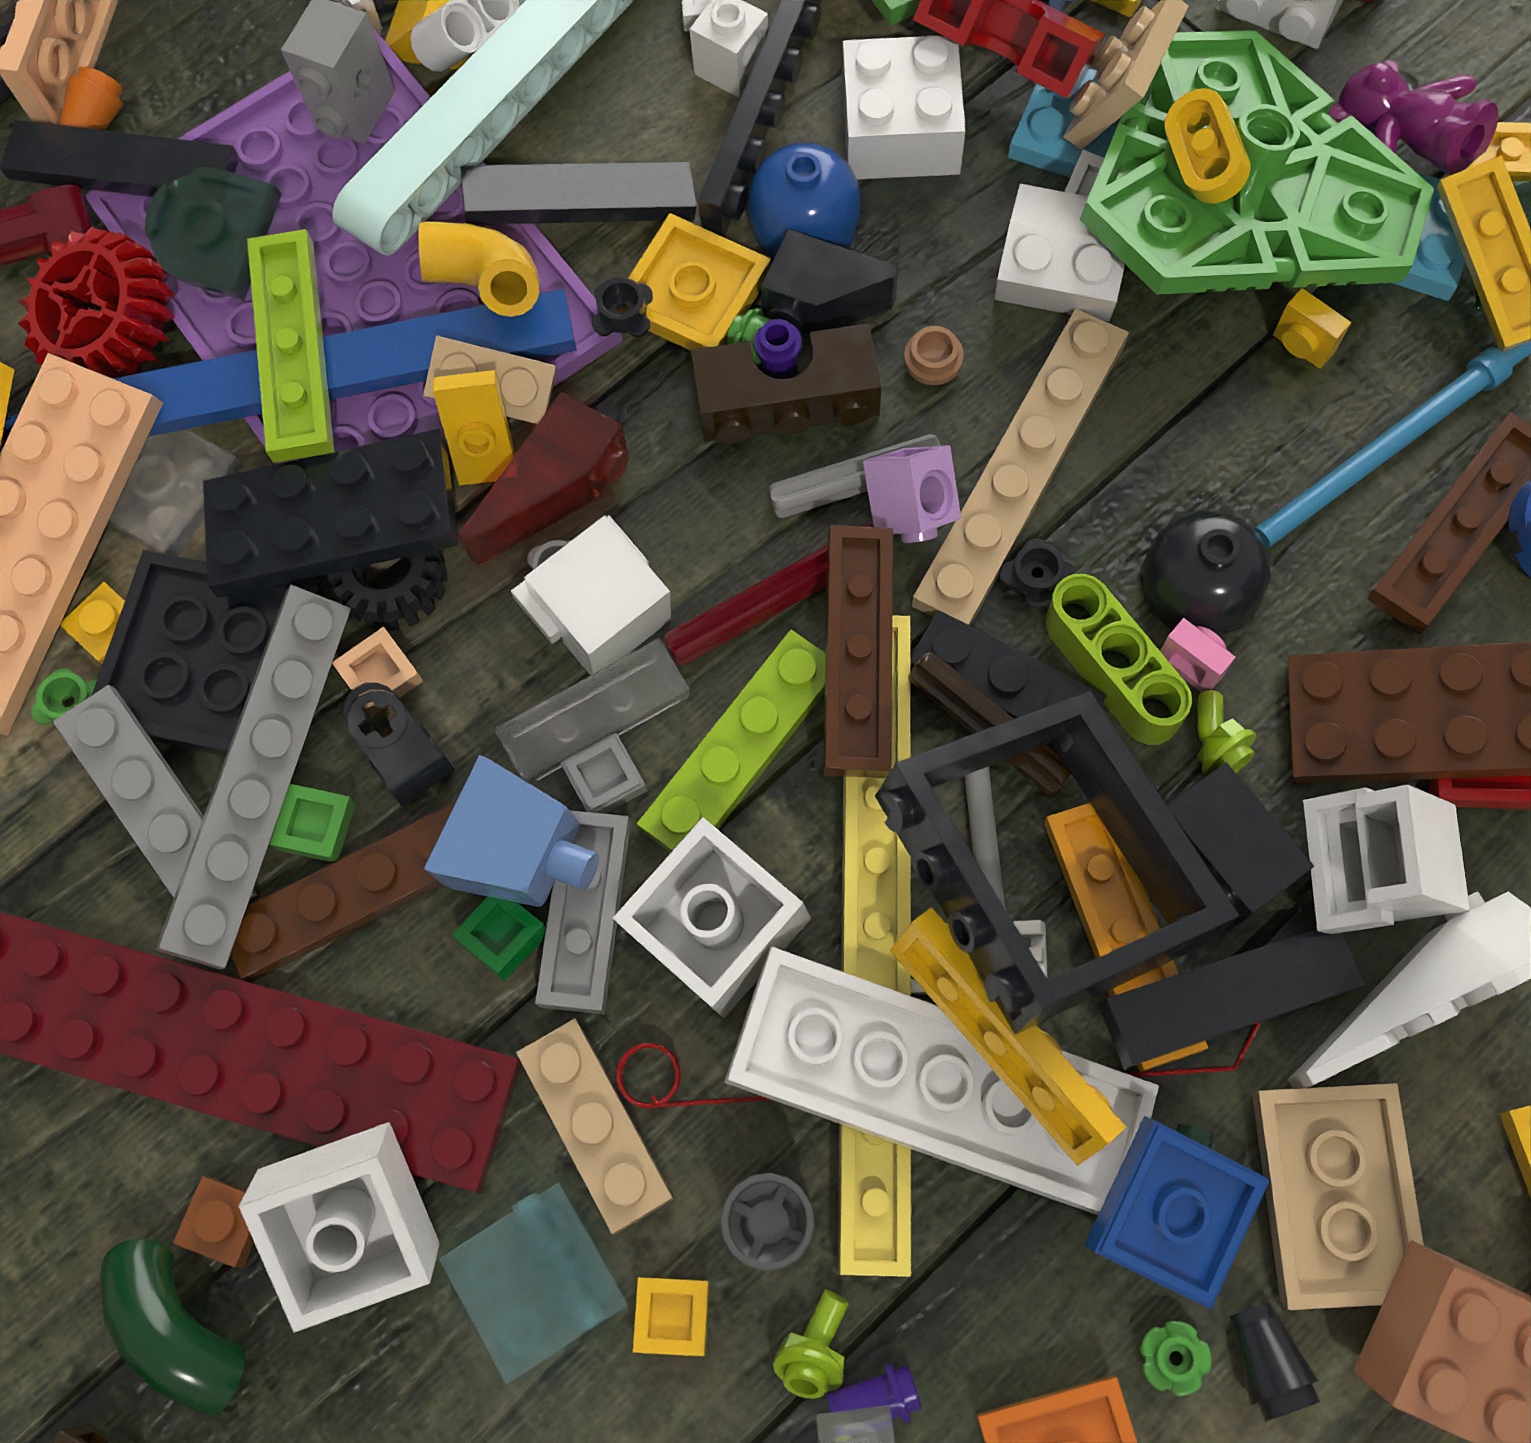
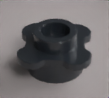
(618, 294)
(1041, 556)

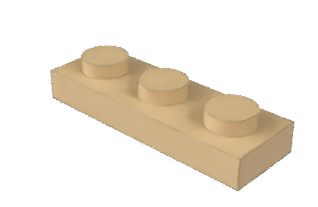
(595, 1126)

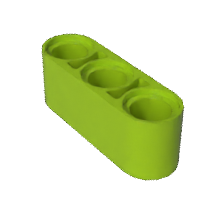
(1115, 630)

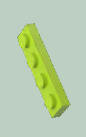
(290, 346)
(740, 743)

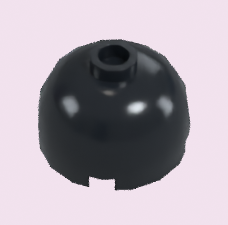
(1206, 571)

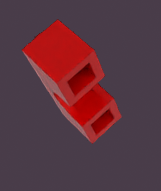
(1033, 35)

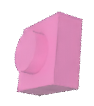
(1197, 655)

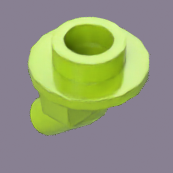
(1221, 739)
(806, 1361)

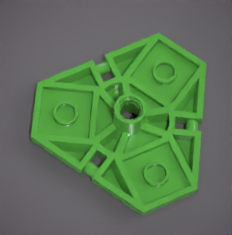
(1316, 192)

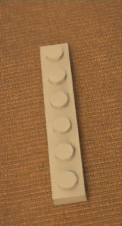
(1020, 468)

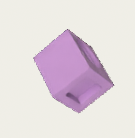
(913, 491)

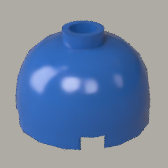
(804, 191)

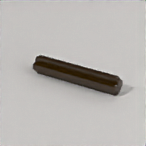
(979, 713)

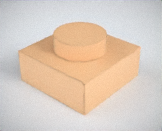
(378, 661)

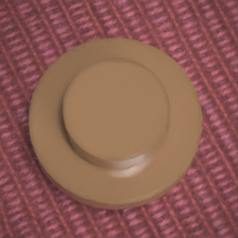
(933, 355)

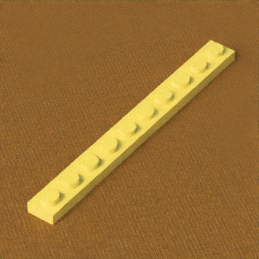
(875, 913)

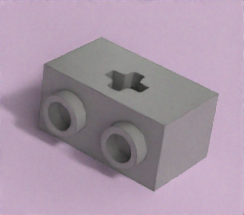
(339, 69)

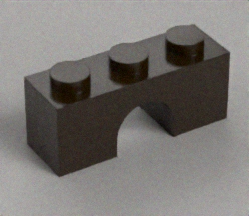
(835, 388)

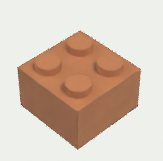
(1453, 1349)

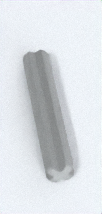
(830, 482)

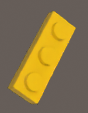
(1494, 245)

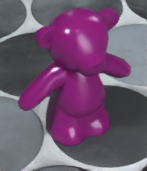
(1425, 118)

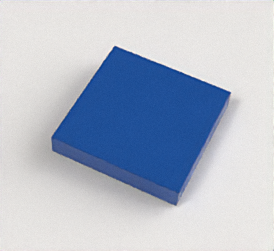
(1177, 1212)

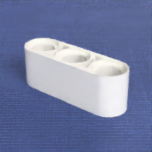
(458, 30)

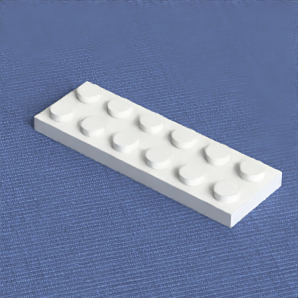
(915, 1080)

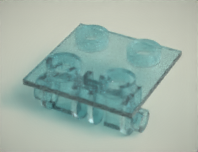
(533, 1282)

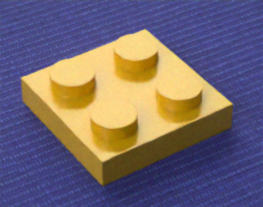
(697, 283)

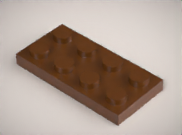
(1411, 713)

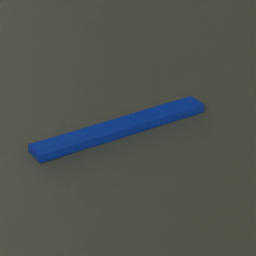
(355, 361)

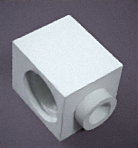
(728, 43)

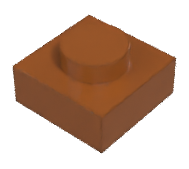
(215, 1224)

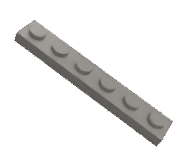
(253, 780)

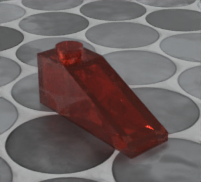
(551, 476)

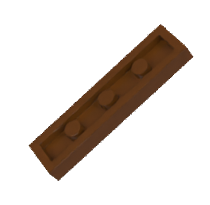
(1457, 529)
(858, 652)
(337, 898)

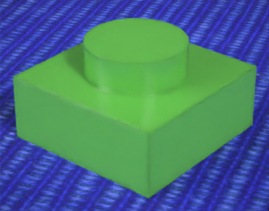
(313, 823)

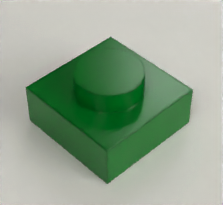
(500, 935)

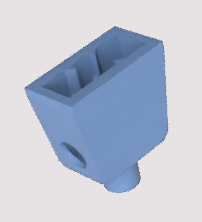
(509, 840)

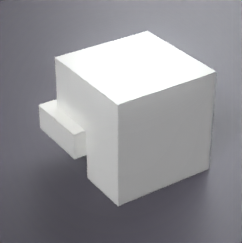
(596, 596)
(1383, 858)

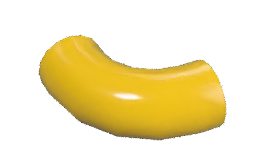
(480, 259)

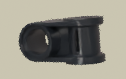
(400, 748)

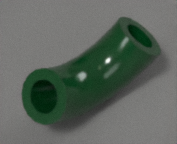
(160, 1335)

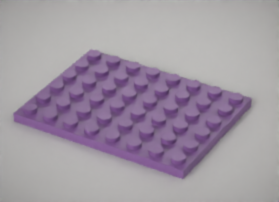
(353, 280)

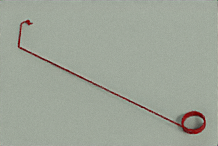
(662, 1103)

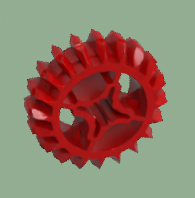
(105, 274)

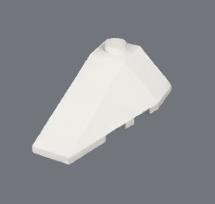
(1446, 971)

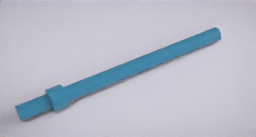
(1482, 373)

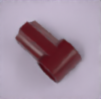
(47, 217)

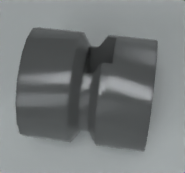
(767, 1222)

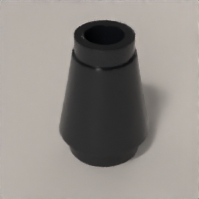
(1272, 1364)

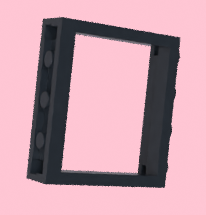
(1127, 807)

